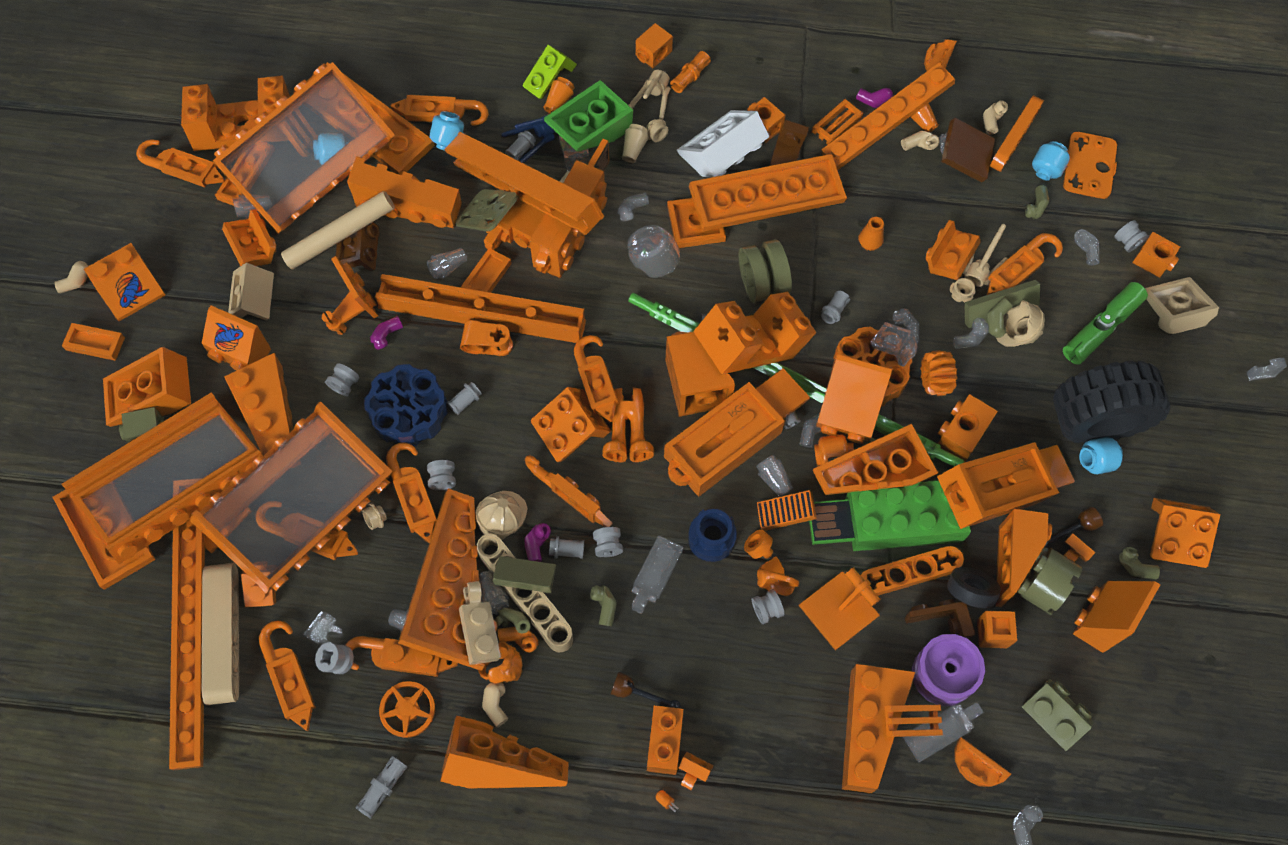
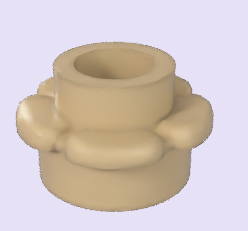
(657, 130)
(965, 285)
(374, 516)

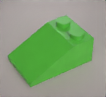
(591, 117)

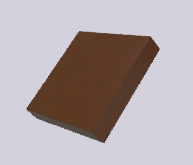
(968, 150)

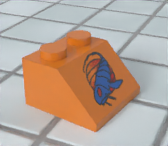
(124, 282)
(233, 339)

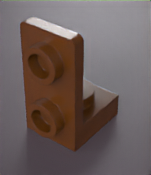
(789, 143)
(959, 620)

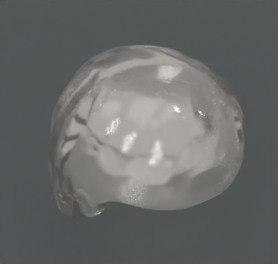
(653, 251)

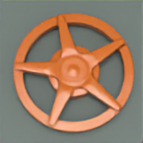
(407, 709)

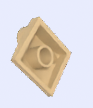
(1181, 305)

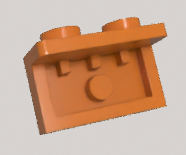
(250, 240)

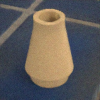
(634, 141)

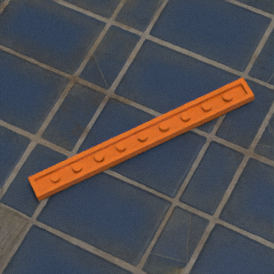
(186, 649)

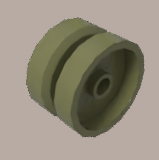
(764, 270)

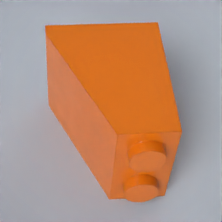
(694, 376)
(853, 399)

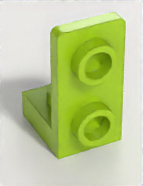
(546, 70)

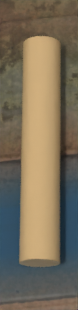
(337, 230)

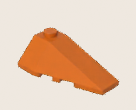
(882, 464)
(488, 760)

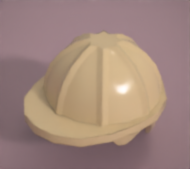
(1023, 325)
(501, 513)

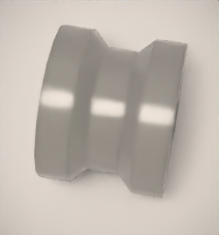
(1131, 236)
(342, 379)
(441, 475)
(607, 542)
(767, 606)
(334, 658)

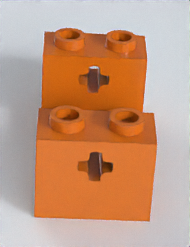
(215, 125)
(745, 342)

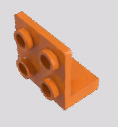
(568, 423)
(1184, 532)

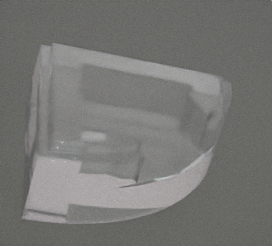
(1269, 371)

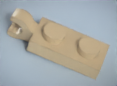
(478, 627)

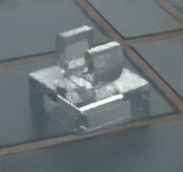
(320, 627)

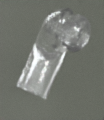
(1089, 244)

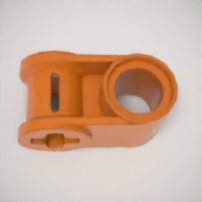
(486, 338)

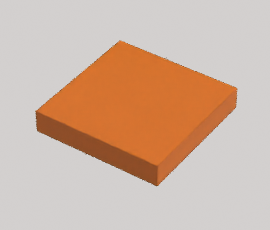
(687, 227)

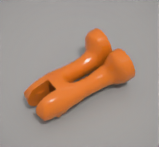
(634, 411)

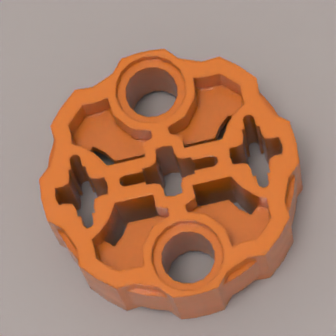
(859, 345)

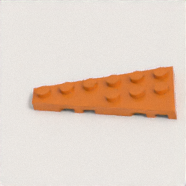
(449, 564)

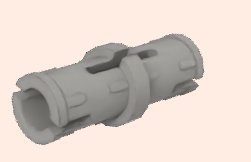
(381, 787)

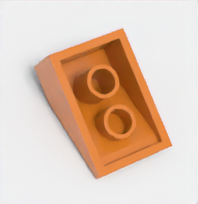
(149, 382)
(1019, 545)
(1114, 612)

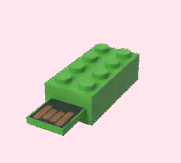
(888, 518)

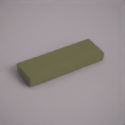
(981, 306)

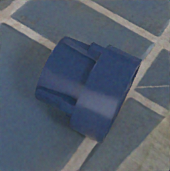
(715, 521)

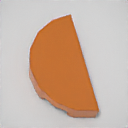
(939, 53)
(977, 766)

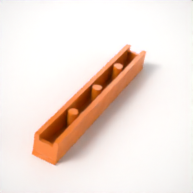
(529, 184)
(465, 304)

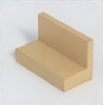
(251, 292)

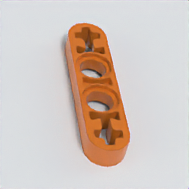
(1016, 133)
(908, 567)

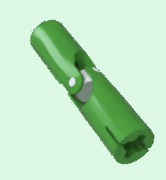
(1116, 312)

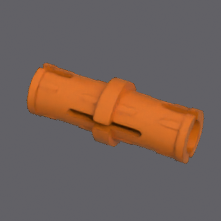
(690, 72)

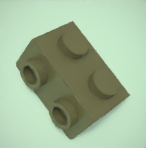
(1059, 714)

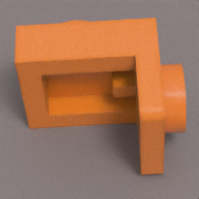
(254, 594)

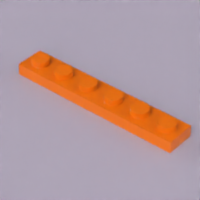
(889, 115)

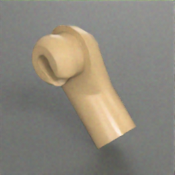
(992, 115)
(921, 139)
(75, 279)

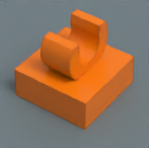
(1077, 549)
(694, 769)

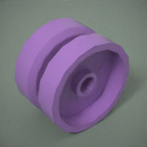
(962, 673)

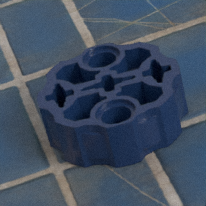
(388, 393)

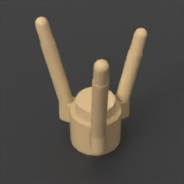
(655, 85)
(979, 270)

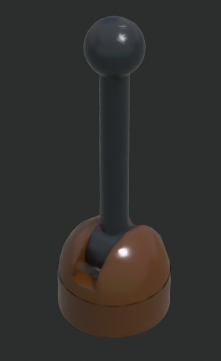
(1088, 520)
(624, 687)

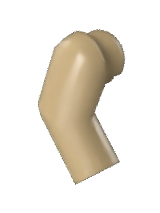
(491, 703)

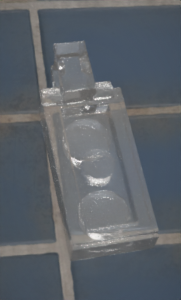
(655, 573)
(954, 725)

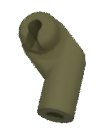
(607, 603)

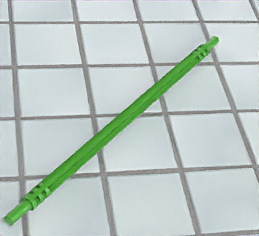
(811, 387)

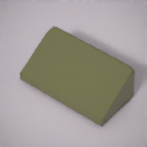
(524, 574)

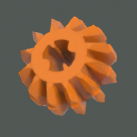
(938, 373)

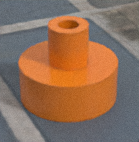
(759, 545)

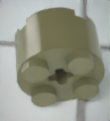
(1050, 580)

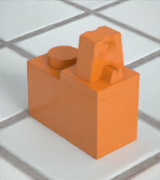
(516, 225)

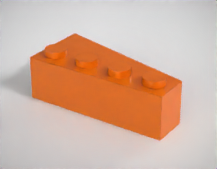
(412, 199)
(263, 400)
(866, 737)

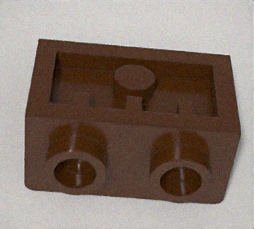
(360, 248)

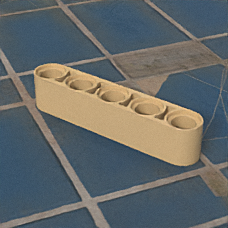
(531, 604)
(220, 634)

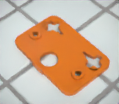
(1084, 165)

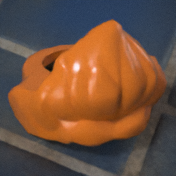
(772, 576)
(510, 668)

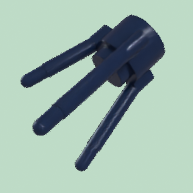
(540, 128)

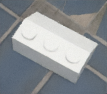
(724, 143)

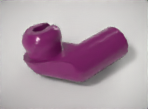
(876, 98)
(382, 330)
(535, 540)

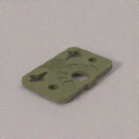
(482, 211)

